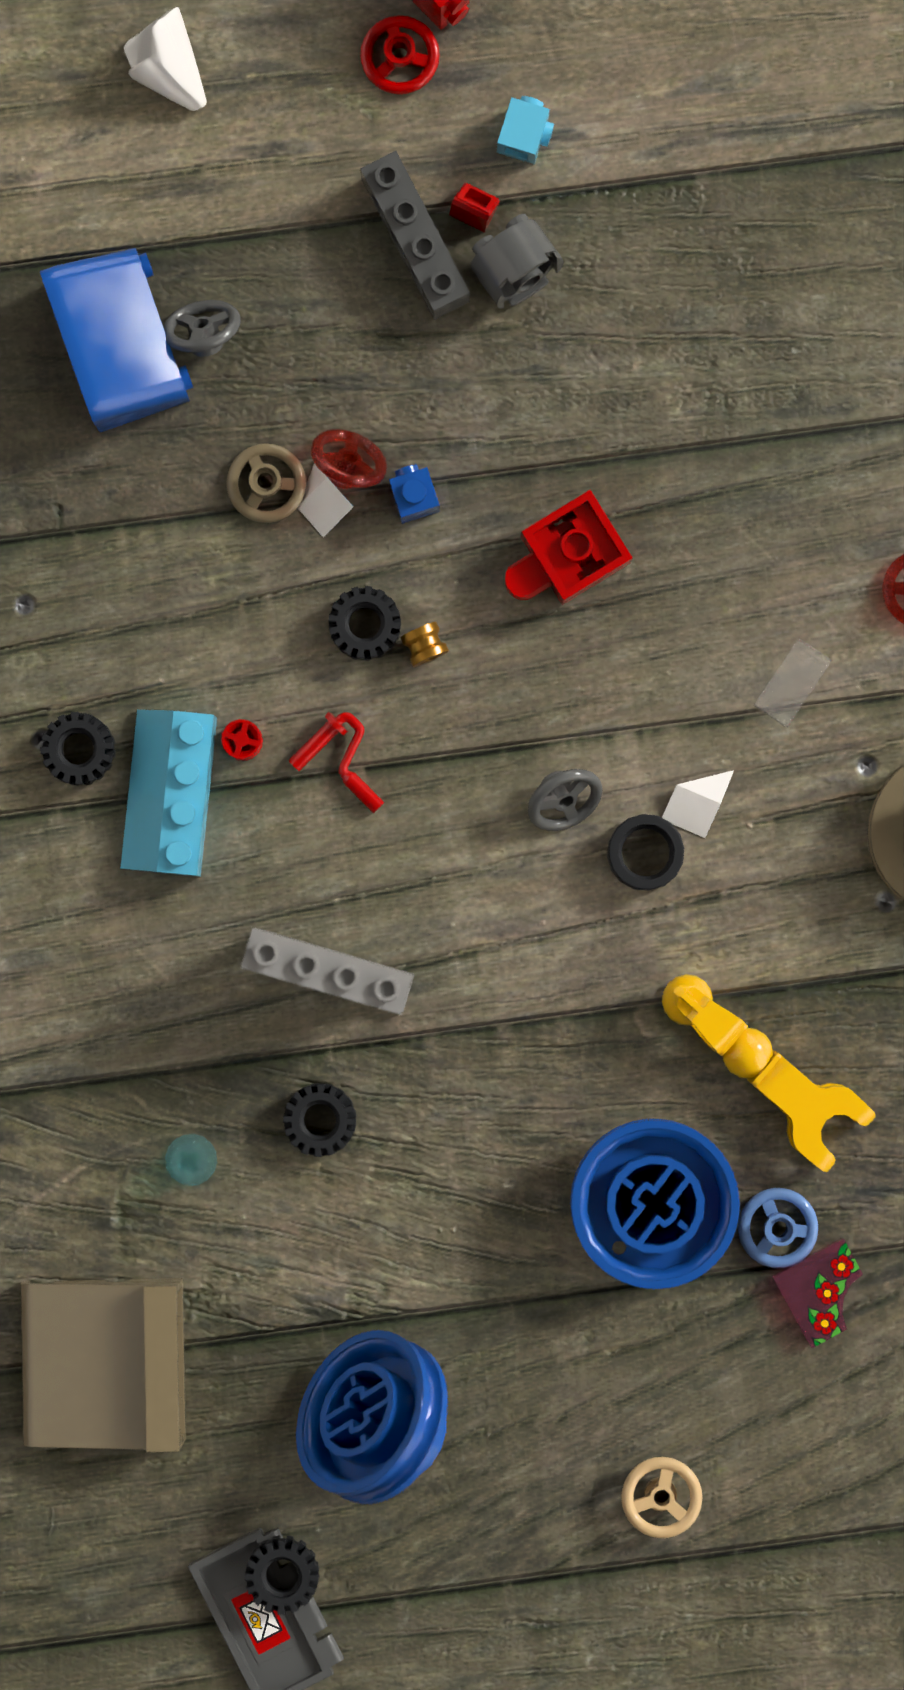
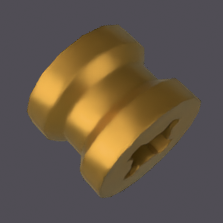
(424, 644)

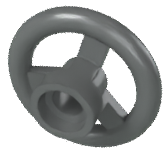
(203, 330)
(561, 792)

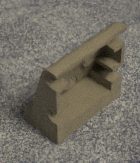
(103, 1364)

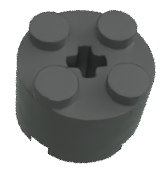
(515, 261)

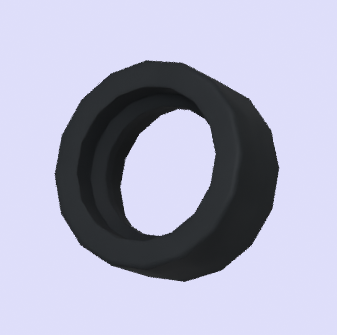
(674, 842)

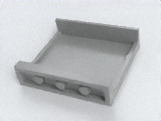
(327, 970)

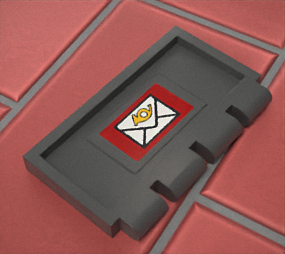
(267, 1647)

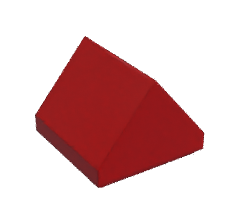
(474, 207)

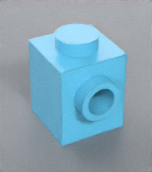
(525, 129)

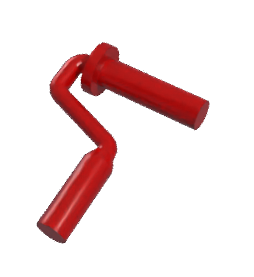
(322, 738)

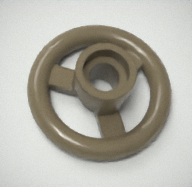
(296, 484)

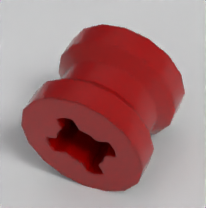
(236, 736)

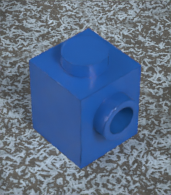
(414, 493)

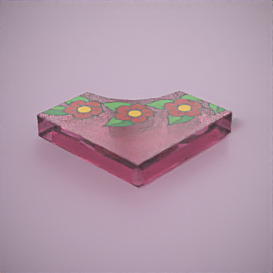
(817, 1290)

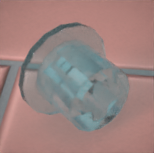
(191, 1159)

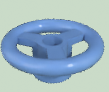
(808, 1231)

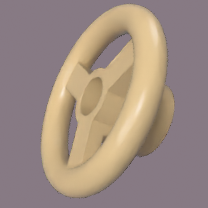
(663, 1482)

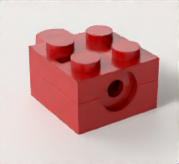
(570, 555)

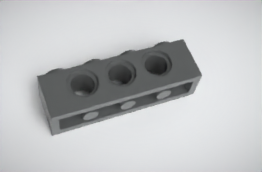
(415, 235)

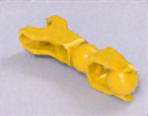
(751, 1056)

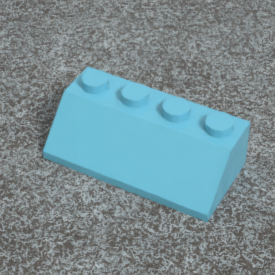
(169, 792)

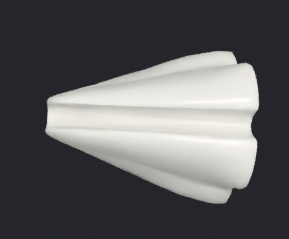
(165, 61)

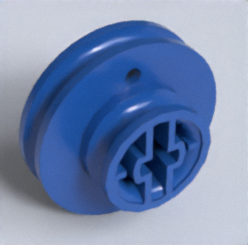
(690, 1237)
(372, 1417)

